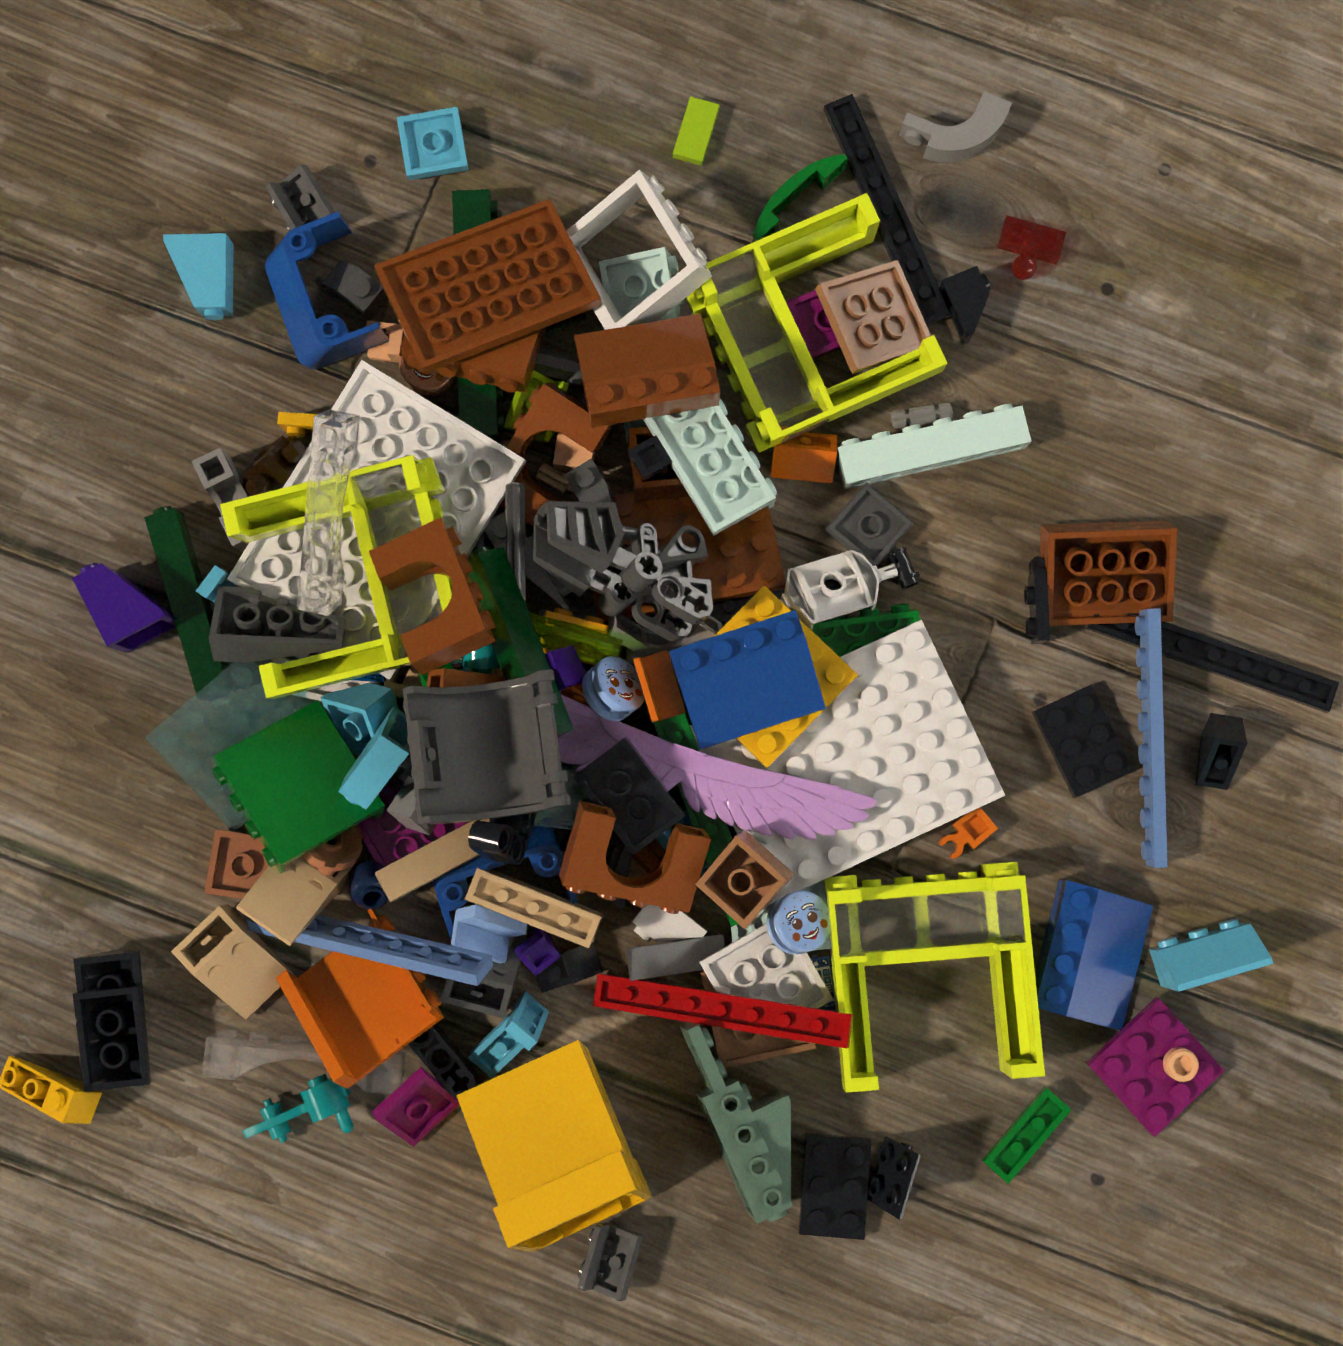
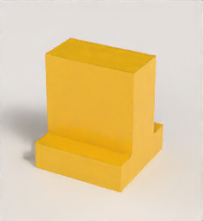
(552, 1148)

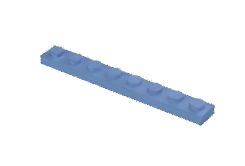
(1151, 725)
(393, 949)

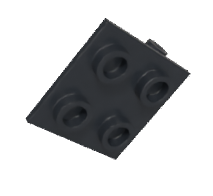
(893, 1177)

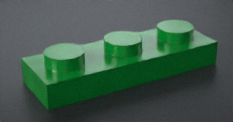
(1026, 1135)

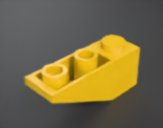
(49, 1091)

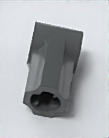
(560, 367)

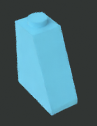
(205, 270)
(377, 761)

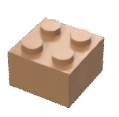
(745, 879)

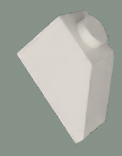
(664, 926)

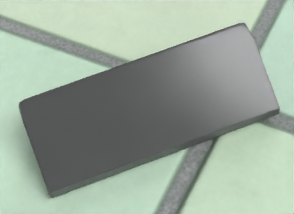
(671, 957)

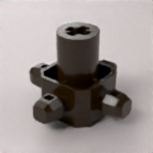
(273, 465)

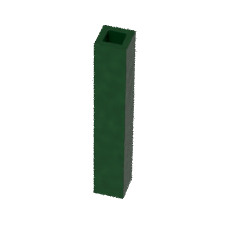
(181, 579)
(514, 633)

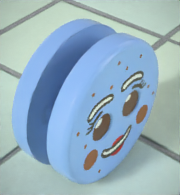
(613, 688)
(799, 922)

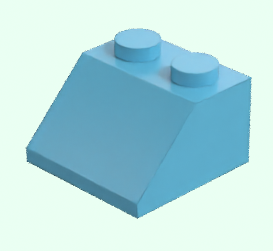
(359, 712)

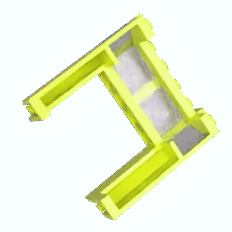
(764, 343)
(384, 505)
(931, 924)

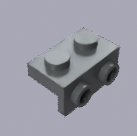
(299, 198)
(610, 1260)

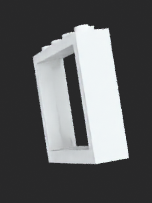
(672, 291)

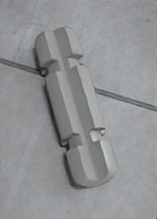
(920, 415)

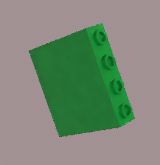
(290, 784)

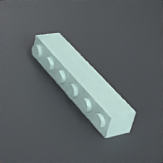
(932, 446)

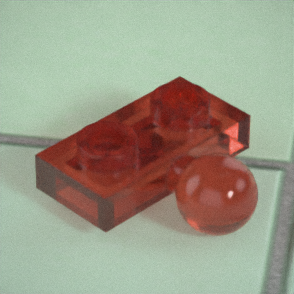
(1031, 243)

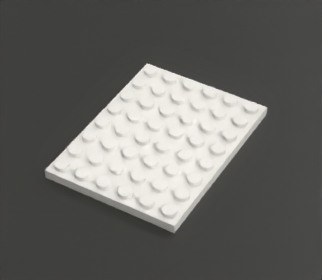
(391, 427)
(887, 737)

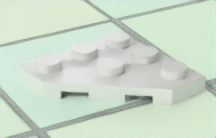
(762, 971)

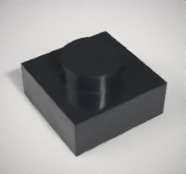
(650, 458)

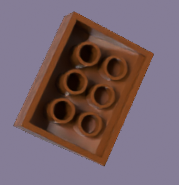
(647, 370)
(1109, 570)

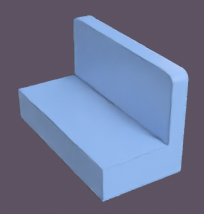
(485, 931)

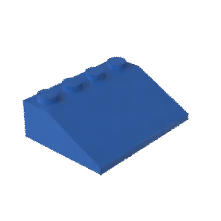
(747, 679)
(1091, 954)

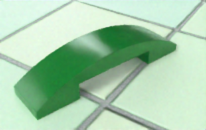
(820, 172)

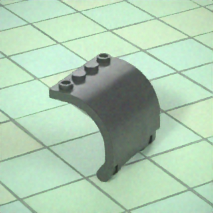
(485, 750)

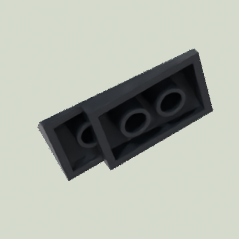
(111, 1020)

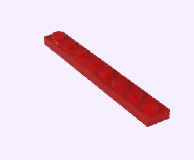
(724, 1010)

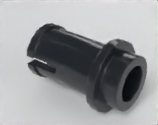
(906, 574)

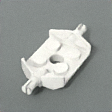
(817, 603)

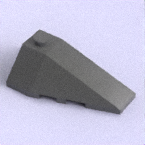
(261, 628)

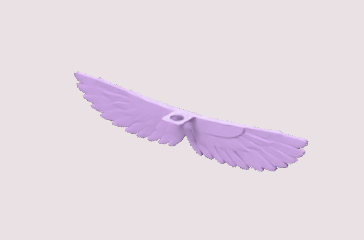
(719, 786)

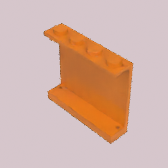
(360, 1009)

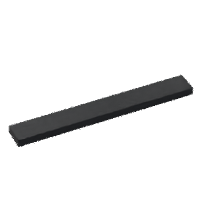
(894, 224)
(1232, 663)

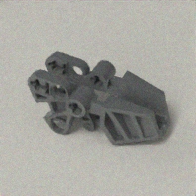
(584, 538)

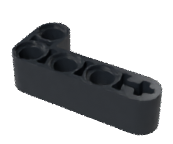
(502, 838)
(439, 1040)

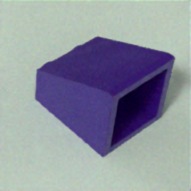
(121, 609)

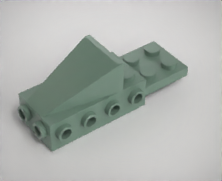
(748, 1132)

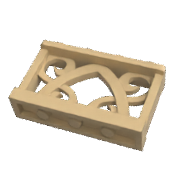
(534, 906)

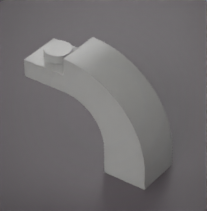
(962, 140)
(644, 642)

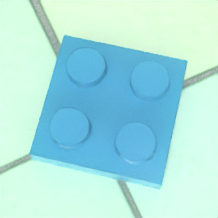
(432, 143)

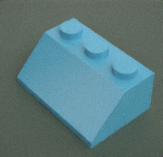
(1209, 955)

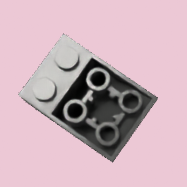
(496, 989)

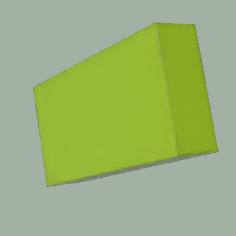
(696, 131)

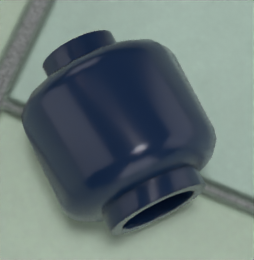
(365, 887)

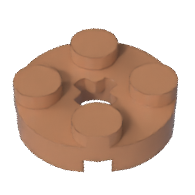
(338, 856)

